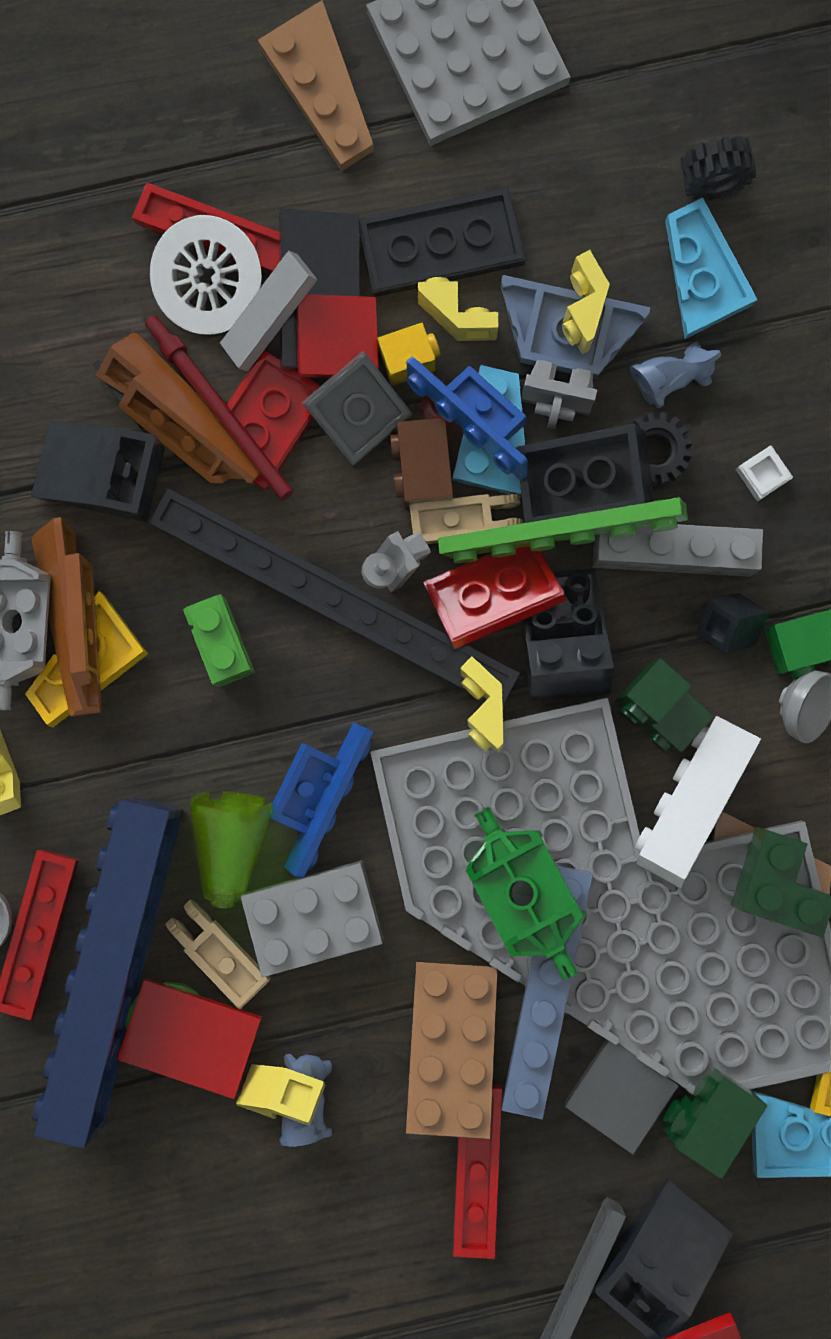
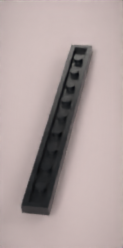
(321, 591)

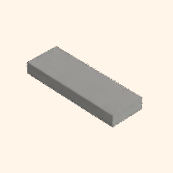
(268, 311)

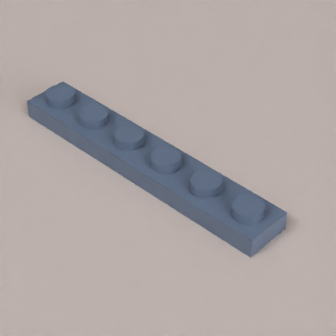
(542, 1019)

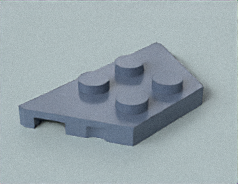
(537, 320)

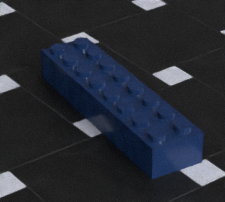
(108, 971)

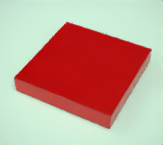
(334, 332)

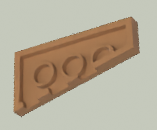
(316, 77)

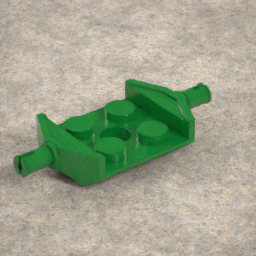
(553, 912)

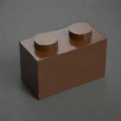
(424, 461)

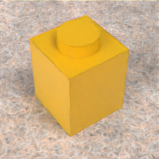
(401, 345)

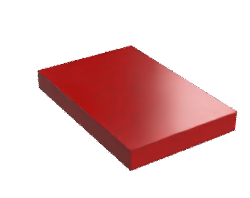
(272, 409)
(493, 594)
(189, 1038)

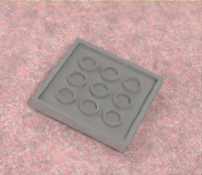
(467, 58)

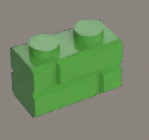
(219, 640)

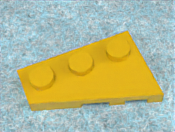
(117, 653)

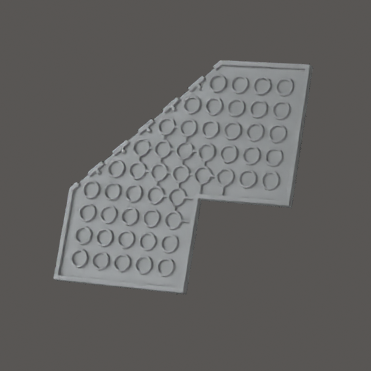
(657, 963)

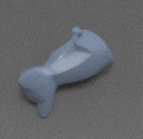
(667, 374)
(296, 1133)

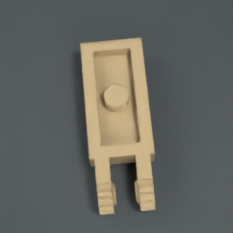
(460, 515)
(219, 956)

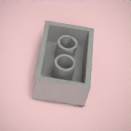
(312, 918)

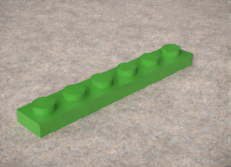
(577, 528)

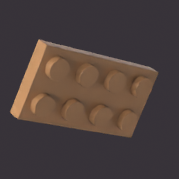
(452, 1050)

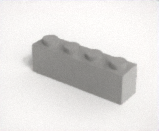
(683, 550)

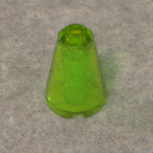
(228, 842)

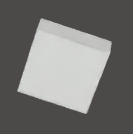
(764, 473)

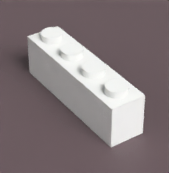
(697, 801)

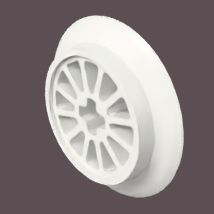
(166, 263)

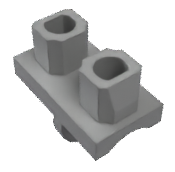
(559, 398)
(395, 561)

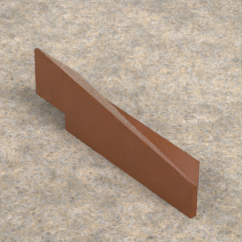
(173, 411)
(71, 615)

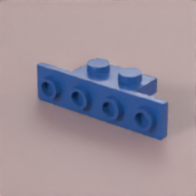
(477, 408)
(313, 793)

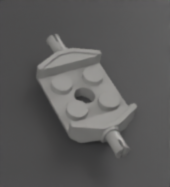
(26, 592)

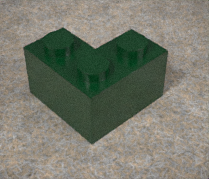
(664, 707)
(770, 887)
(715, 1122)

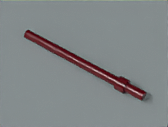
(176, 352)

